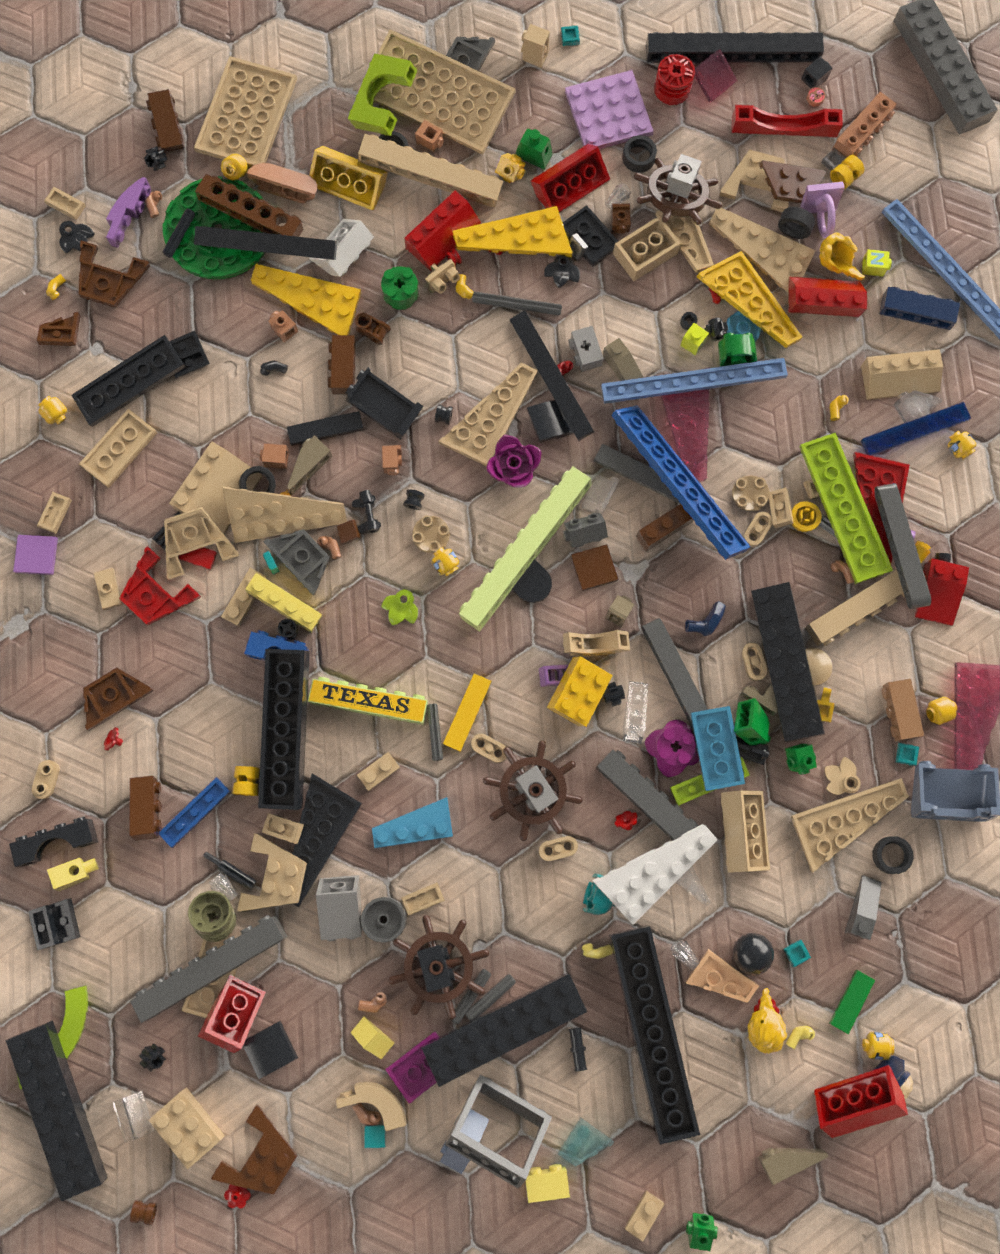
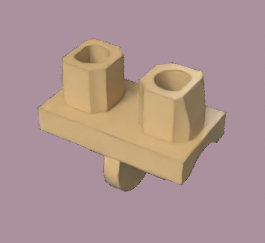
(440, 275)

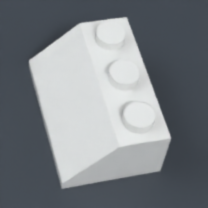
(351, 239)

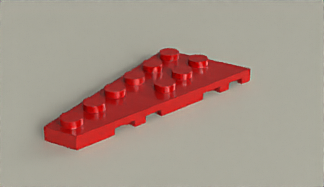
(875, 472)

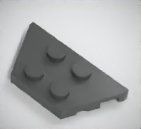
(471, 51)
(301, 556)

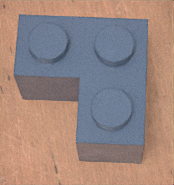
(474, 1128)

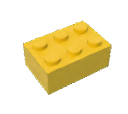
(579, 691)

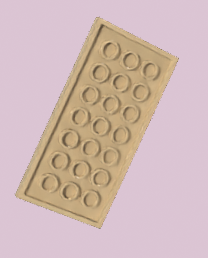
(445, 94)

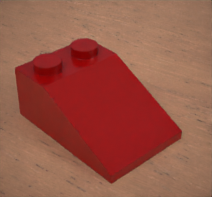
(946, 587)
(232, 1014)

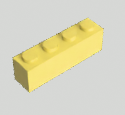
(283, 602)

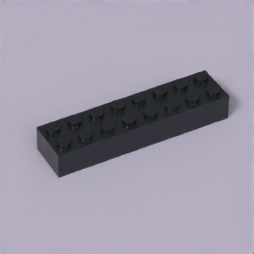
(788, 662)
(283, 729)
(503, 1029)
(57, 1110)

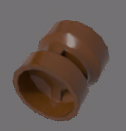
(143, 1212)

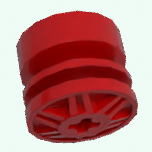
(674, 79)

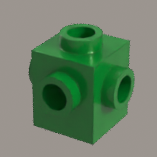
(801, 758)
(701, 1231)

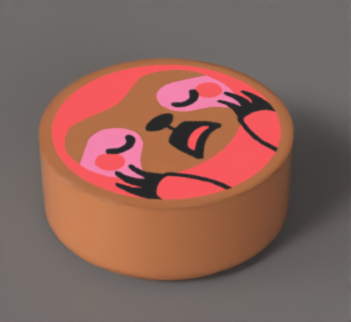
(815, 96)

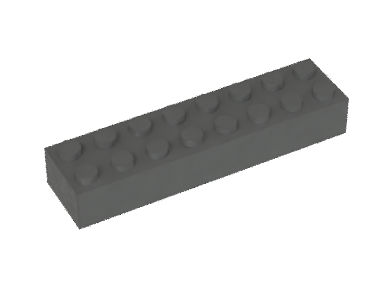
(945, 65)

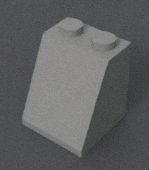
(339, 907)

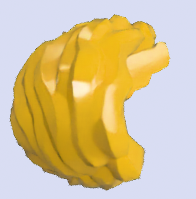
(838, 254)
(766, 1027)

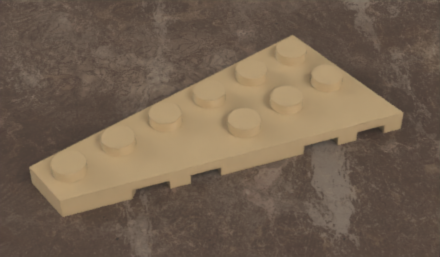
(763, 247)
(269, 514)
(836, 824)

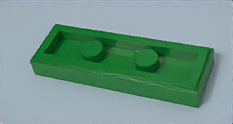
(852, 1001)

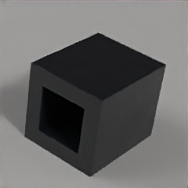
(816, 73)

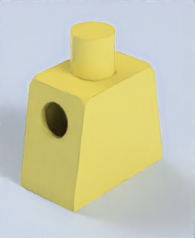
(63, 877)

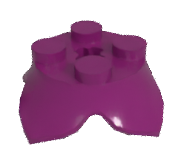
(509, 450)
(668, 761)

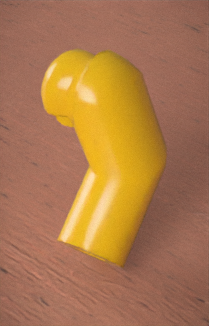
(53, 285)
(462, 289)
(838, 403)

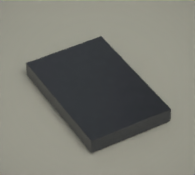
(593, 233)

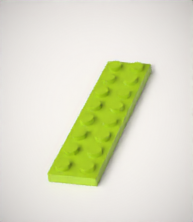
(845, 508)

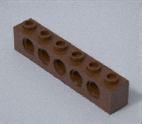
(211, 185)

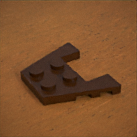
(106, 284)
(266, 1164)

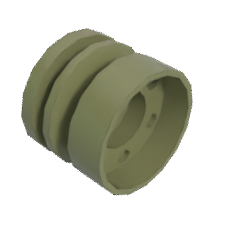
(207, 907)

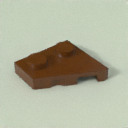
(60, 331)

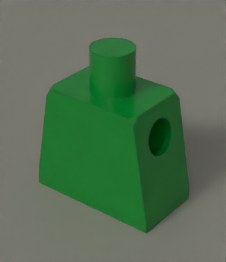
(535, 148)
(752, 723)

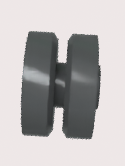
(395, 922)

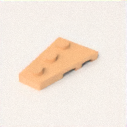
(721, 977)

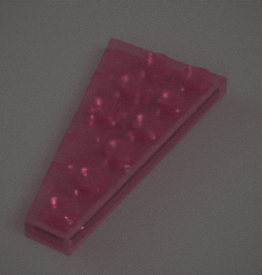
(689, 426)
(977, 711)

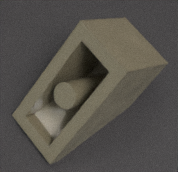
(619, 610)

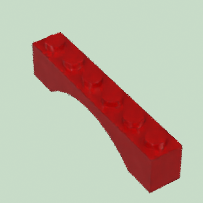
(752, 120)

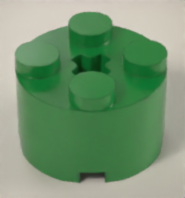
(400, 278)
(737, 349)

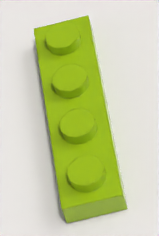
(695, 787)

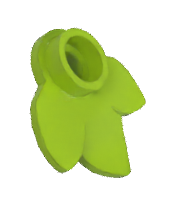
(400, 610)

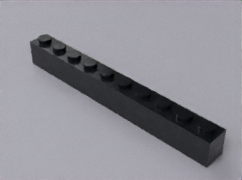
(736, 47)

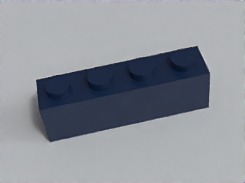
(919, 308)

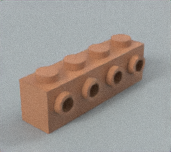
(865, 125)

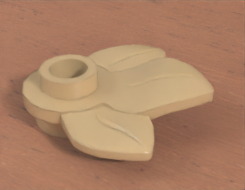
(840, 775)

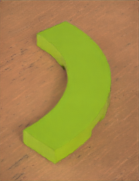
(73, 1020)

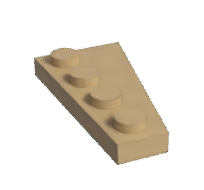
(692, 241)

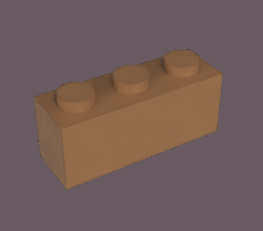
(902, 710)

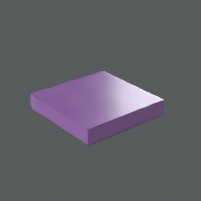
(35, 554)

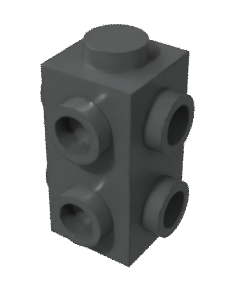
(585, 530)

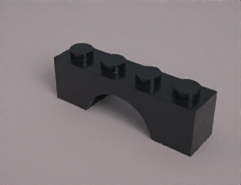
(30, 849)

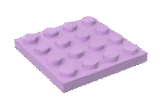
(608, 110)

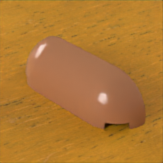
(283, 182)

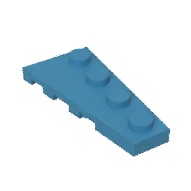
(419, 825)

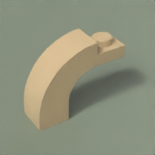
(596, 644)
(381, 1098)

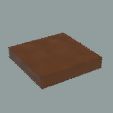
(594, 567)

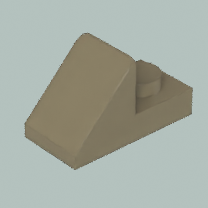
(766, 700)

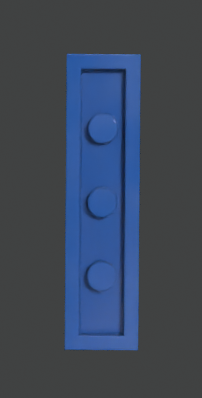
(194, 812)

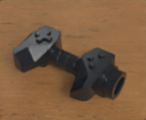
(366, 502)

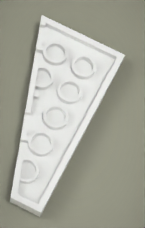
(649, 876)

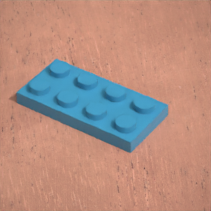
(717, 748)

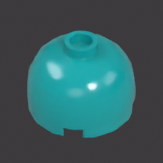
(595, 900)

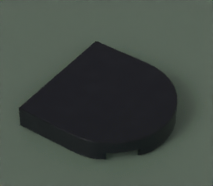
(533, 584)

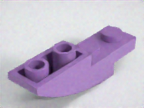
(128, 205)

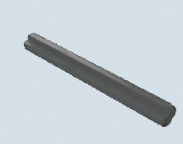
(517, 303)

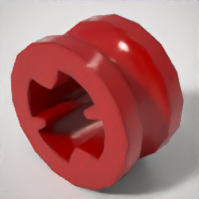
(454, 256)

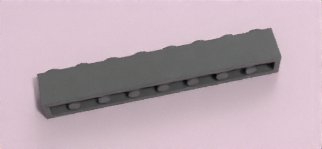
(208, 969)

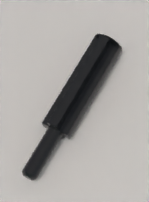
(232, 871)

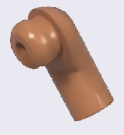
(151, 203)

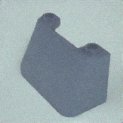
(955, 793)

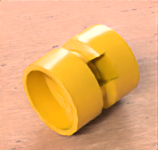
(848, 171)
(244, 787)

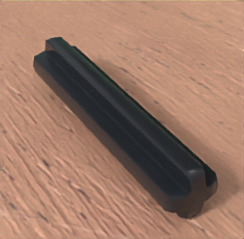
(178, 233)

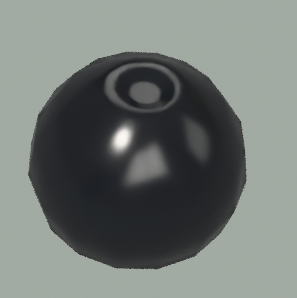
(753, 954)

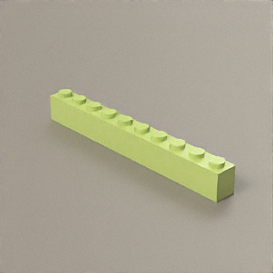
(525, 549)

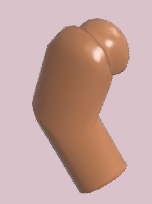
(330, 544)
(842, 567)
(373, 1005)
(366, 1116)

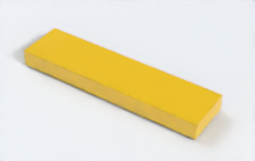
(467, 712)

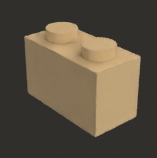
(535, 45)

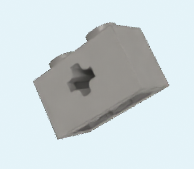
(586, 339)

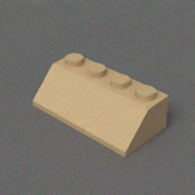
(896, 373)
(745, 831)

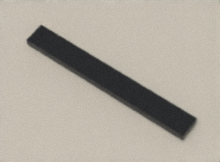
(265, 242)
(552, 376)

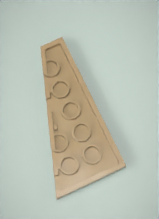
(491, 417)

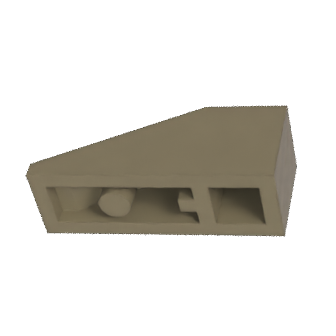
(621, 361)
(309, 461)
(786, 1162)

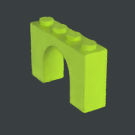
(381, 72)

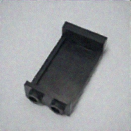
(382, 403)

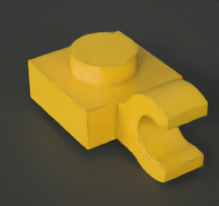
(826, 707)

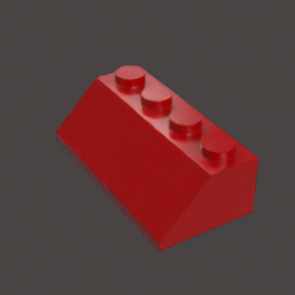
(571, 178)
(434, 235)
(827, 297)
(859, 1102)

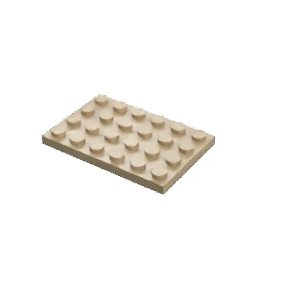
(245, 111)

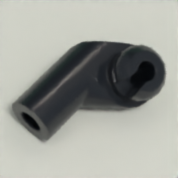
(273, 365)

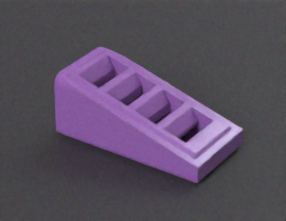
(544, 678)

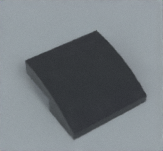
(190, 352)
(548, 421)
(54, 924)
(269, 1050)

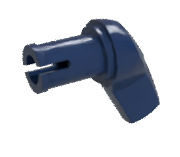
(710, 623)

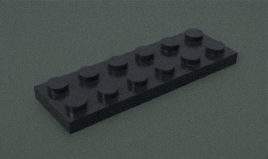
(128, 380)

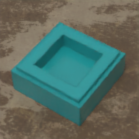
(570, 35)
(270, 562)
(907, 754)
(797, 953)
(374, 1136)

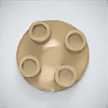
(750, 493)
(430, 533)
(819, 664)

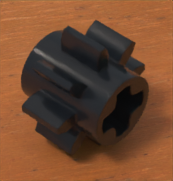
(155, 158)
(716, 329)
(614, 694)
(152, 1057)

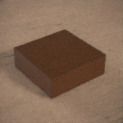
(348, 531)

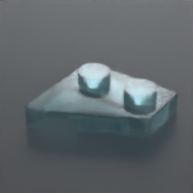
(583, 1143)

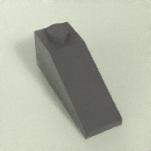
(864, 909)

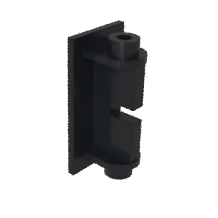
(754, 753)

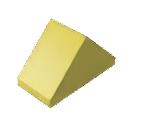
(372, 1038)

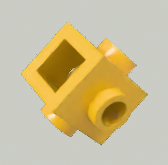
(510, 168)

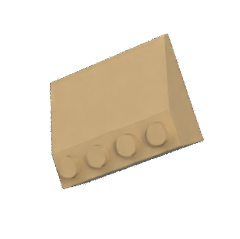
(206, 482)

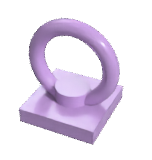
(821, 199)

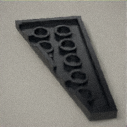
(325, 821)

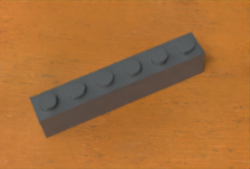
(645, 796)

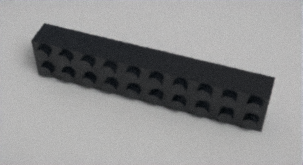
(654, 1035)

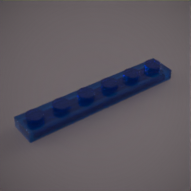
(916, 429)

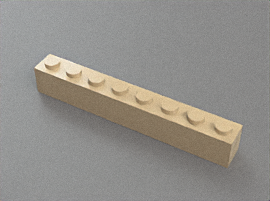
(429, 170)

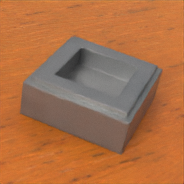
(832, 159)
(577, 246)

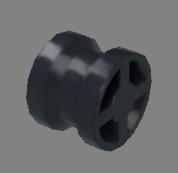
(443, 414)
(414, 499)
(285, 626)

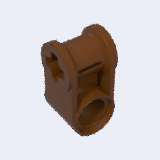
(374, 330)

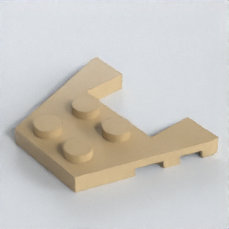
(750, 174)
(191, 532)
(281, 879)

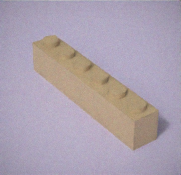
(855, 609)

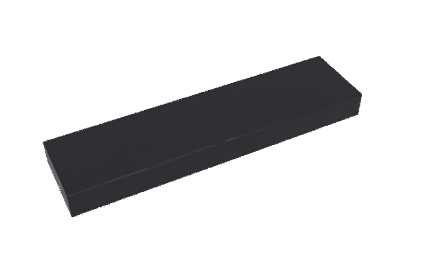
(325, 428)

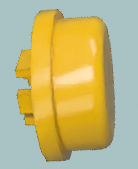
(806, 516)

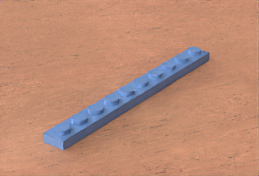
(944, 265)
(694, 380)

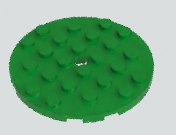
(205, 260)

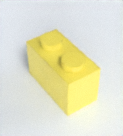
(547, 1183)

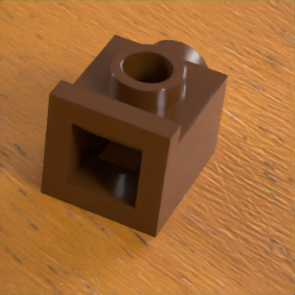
(620, 218)

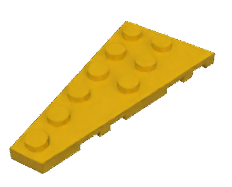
(521, 234)
(745, 290)
(317, 299)

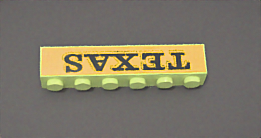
(368, 701)

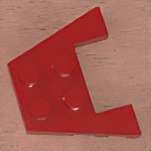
(147, 597)

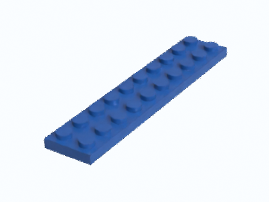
(681, 482)

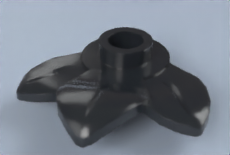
(72, 239)
(562, 272)

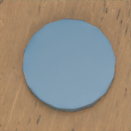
(741, 324)

